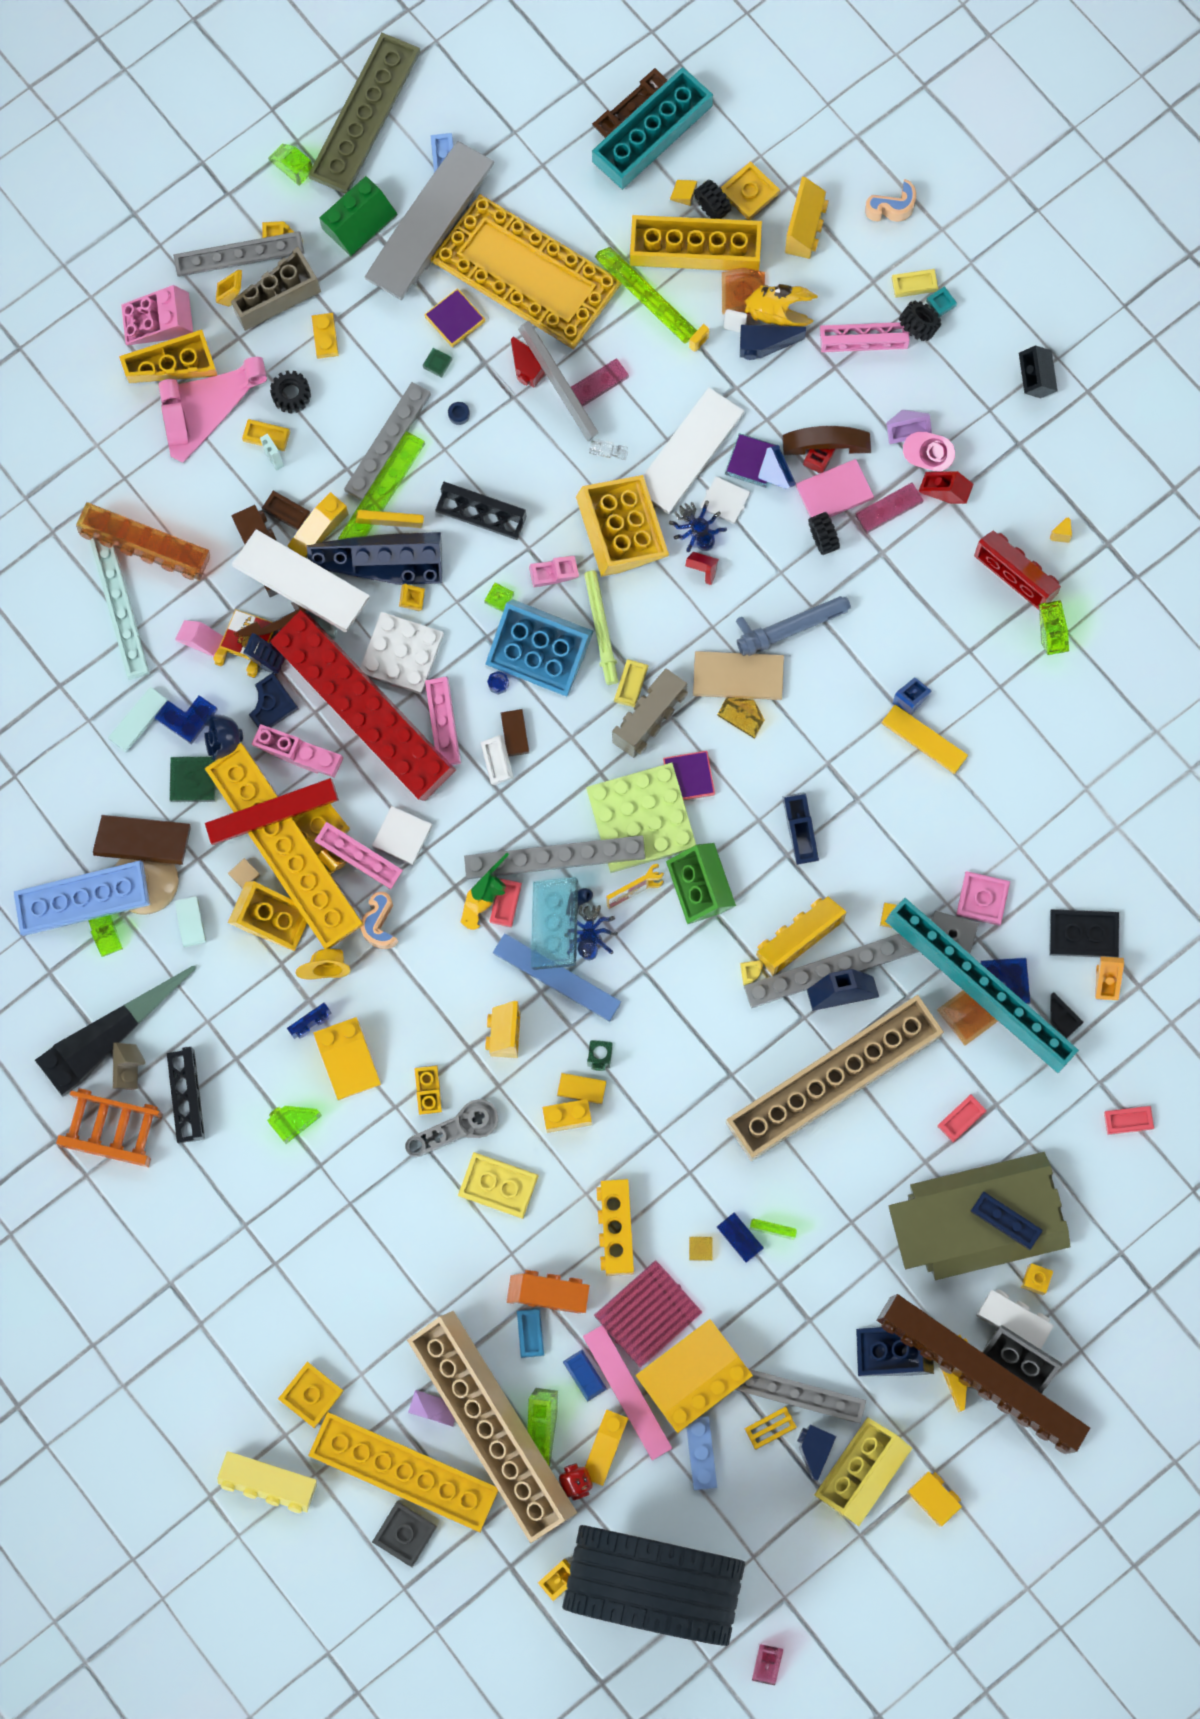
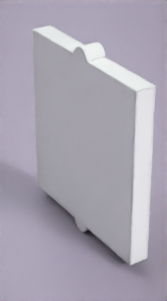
(725, 498)

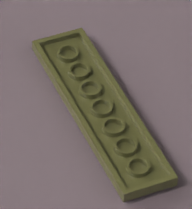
(364, 113)

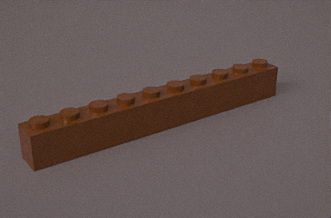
(983, 1374)

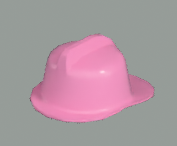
(929, 451)

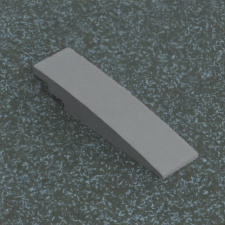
(429, 220)

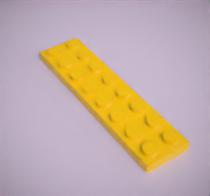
(403, 1472)

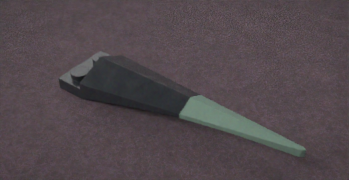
(79, 1054)

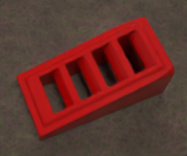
(815, 464)

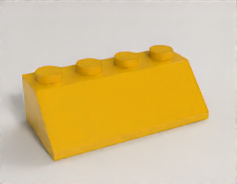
(800, 935)

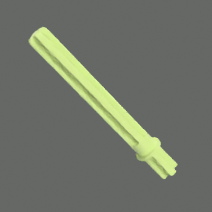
(606, 654)

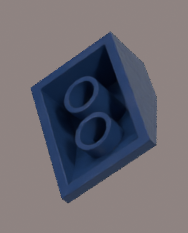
(886, 1355)

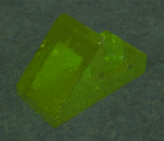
(105, 935)

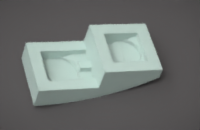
(190, 921)

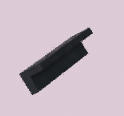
(484, 503)
(192, 1091)

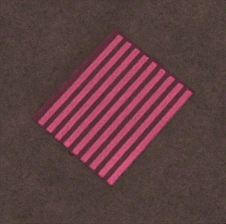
(648, 1314)

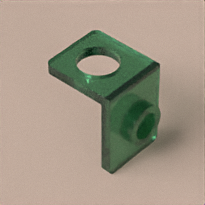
(599, 1064)

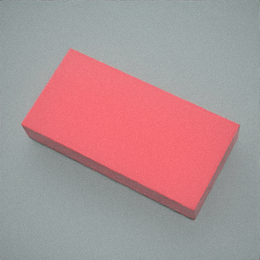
(506, 904)
(961, 1118)
(1128, 1120)

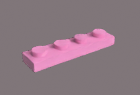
(443, 719)
(358, 855)

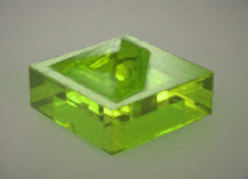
(498, 597)

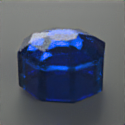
(498, 682)

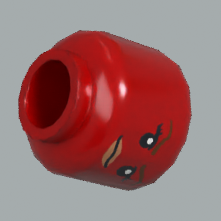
(575, 1481)

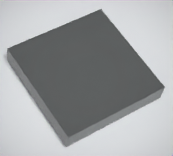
(404, 1534)

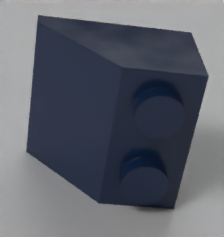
(815, 1449)

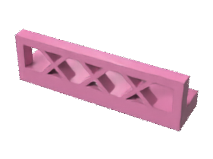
(863, 340)

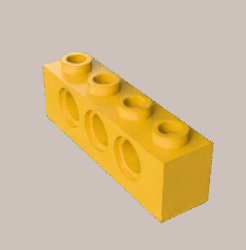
(615, 1190)

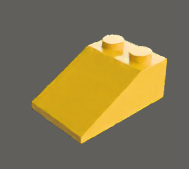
(268, 915)
(504, 1030)
(347, 1058)

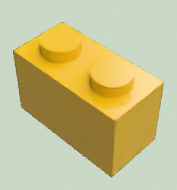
(567, 1116)
(935, 1498)

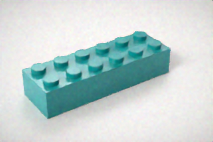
(652, 128)

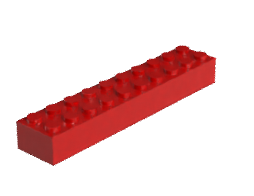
(362, 705)

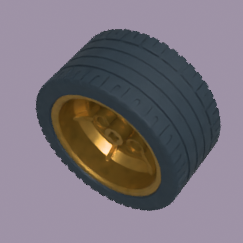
(653, 1586)

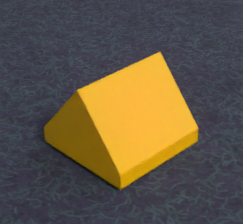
(1062, 532)

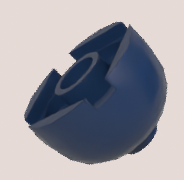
(222, 736)

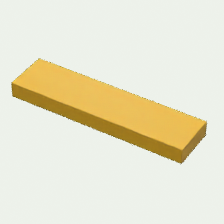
(924, 739)

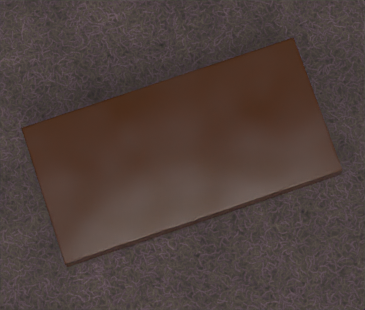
(141, 839)

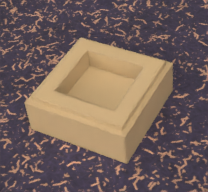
(243, 873)

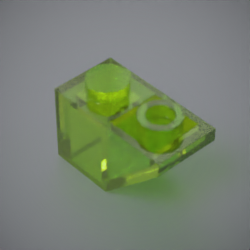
(1053, 628)

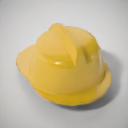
(324, 964)

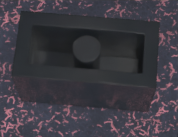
(1038, 371)

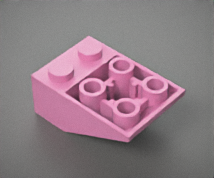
(157, 316)

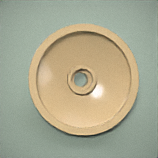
(161, 884)

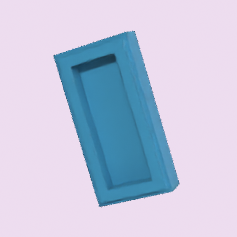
(530, 1333)

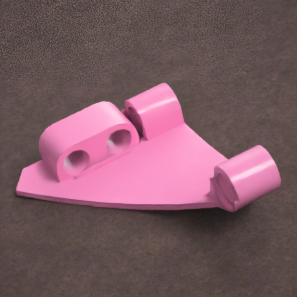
(199, 406)

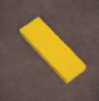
(389, 519)

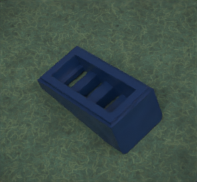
(265, 655)

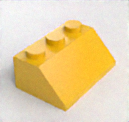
(806, 219)

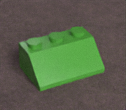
(700, 882)

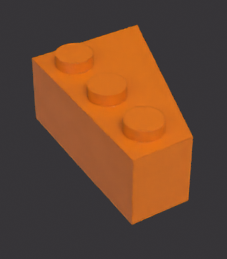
(548, 1292)

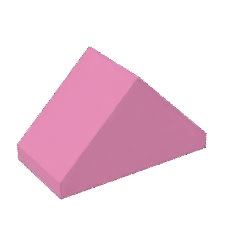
(199, 637)

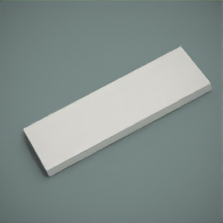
(690, 449)
(300, 580)

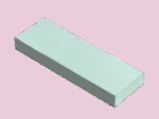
(137, 719)

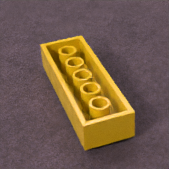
(695, 243)

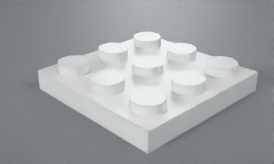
(401, 653)

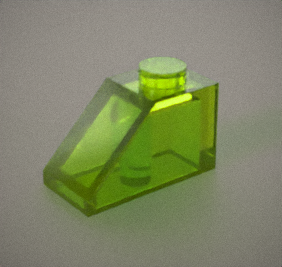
(291, 162)
(291, 1121)

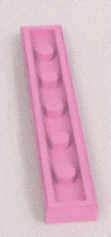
(627, 1392)

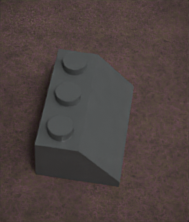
(1022, 1358)

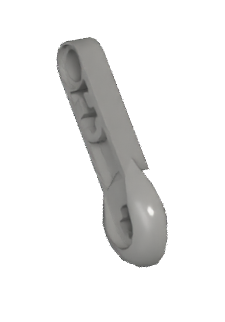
(458, 1127)

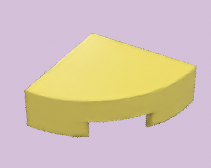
(750, 971)

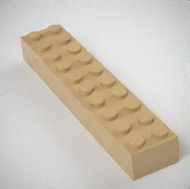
(834, 1077)
(492, 1426)

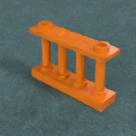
(93, 1145)

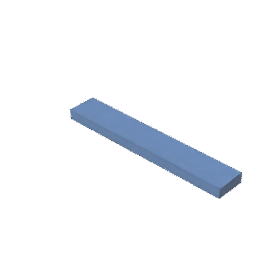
(558, 979)

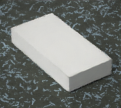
(497, 760)

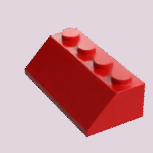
(1016, 569)

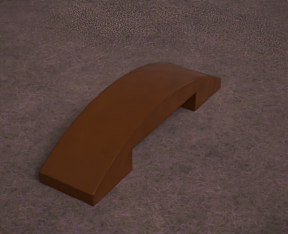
(612, 119)
(826, 438)
(274, 626)

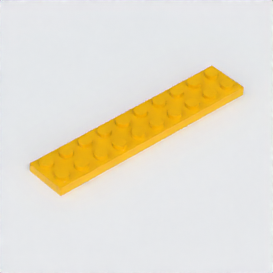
(287, 851)

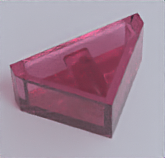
(767, 1664)

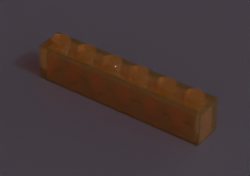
(142, 541)

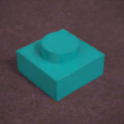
(941, 301)

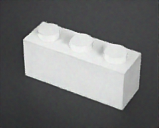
(1016, 1317)

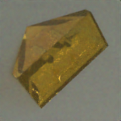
(742, 714)

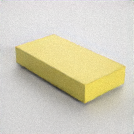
(914, 283)
(631, 683)

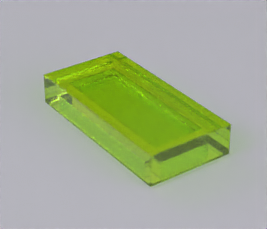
(773, 1229)

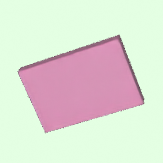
(835, 490)

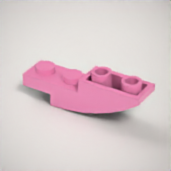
(296, 751)

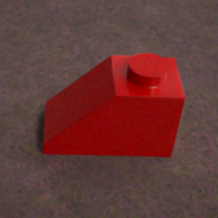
(526, 365)
(946, 486)

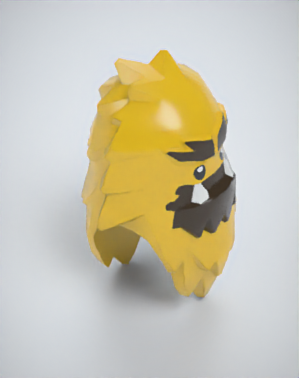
(772, 303)

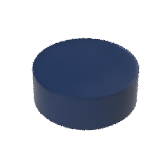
(458, 413)

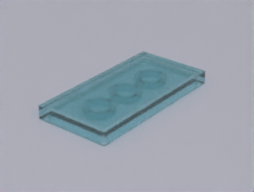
(554, 923)

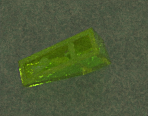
(542, 1420)

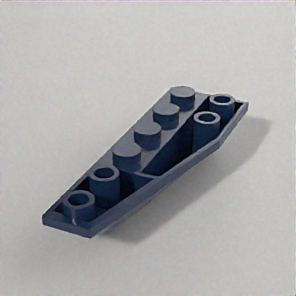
(383, 558)

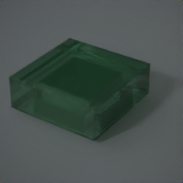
(437, 362)

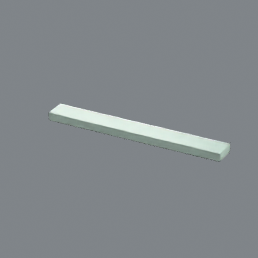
(120, 610)

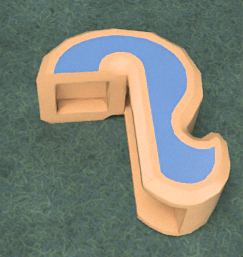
(893, 208)
(375, 919)

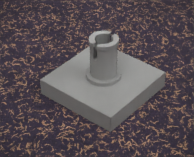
(959, 929)

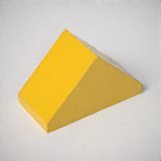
(556, 1580)

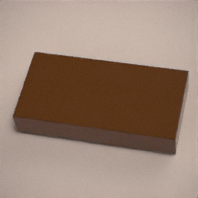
(285, 510)
(514, 732)

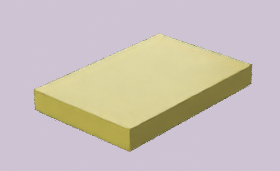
(498, 1185)

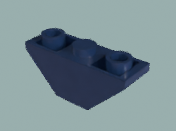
(841, 989)

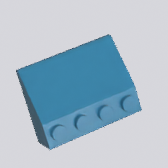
(539, 647)

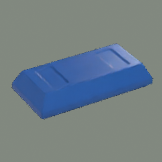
(584, 1375)

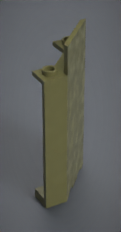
(950, 1240)

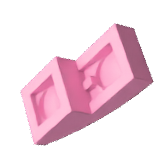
(553, 572)

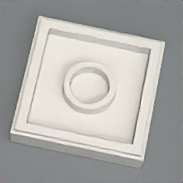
(402, 835)

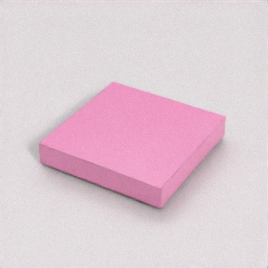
(983, 898)

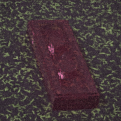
(600, 382)
(889, 508)

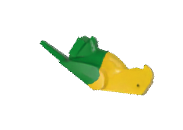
(482, 896)

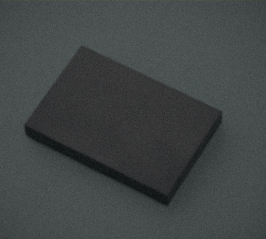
(1084, 933)

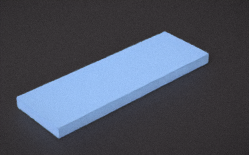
(81, 898)

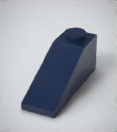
(762, 340)

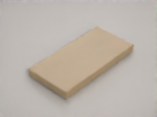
(738, 675)

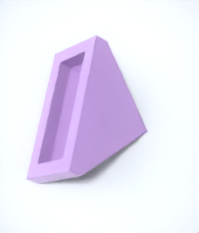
(905, 424)
(431, 1408)

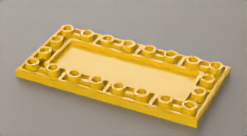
(526, 271)

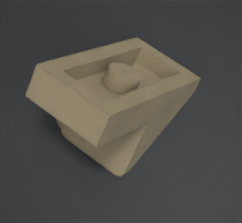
(125, 1066)

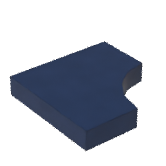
(273, 702)

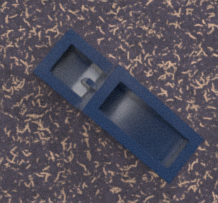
(800, 828)

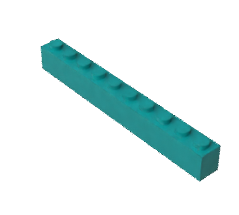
(981, 985)

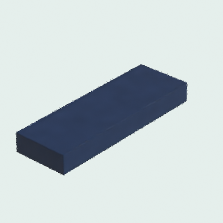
(1006, 1220)

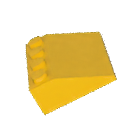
(621, 524)
(693, 1375)

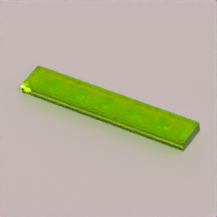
(646, 294)
(385, 483)

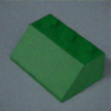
(357, 216)

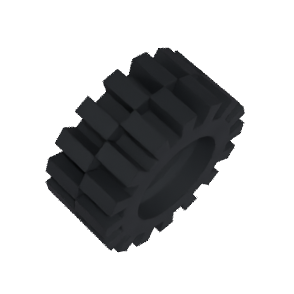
(712, 200)
(920, 320)
(286, 380)
(824, 533)

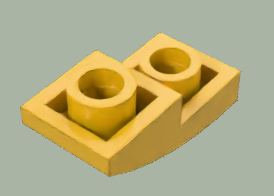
(428, 1089)

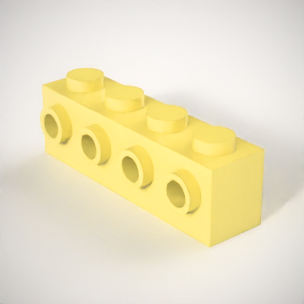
(267, 1482)

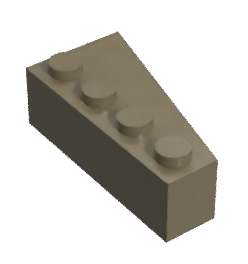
(276, 291)
(649, 713)

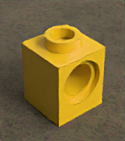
(1036, 1279)

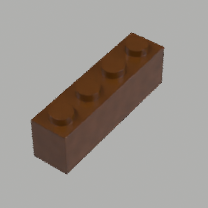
(247, 522)

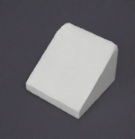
(734, 320)

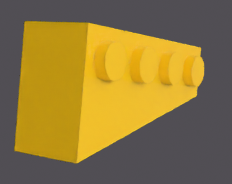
(174, 359)

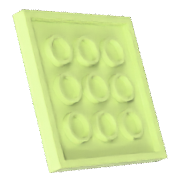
(643, 805)

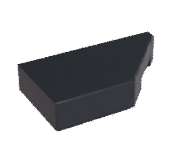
(1063, 1017)

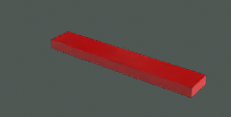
(271, 811)

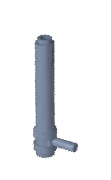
(761, 638)

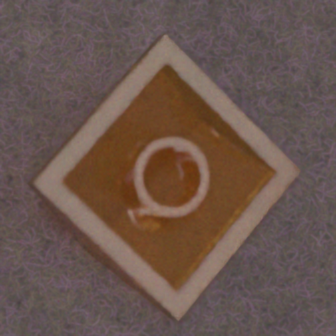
(738, 286)
(966, 1017)

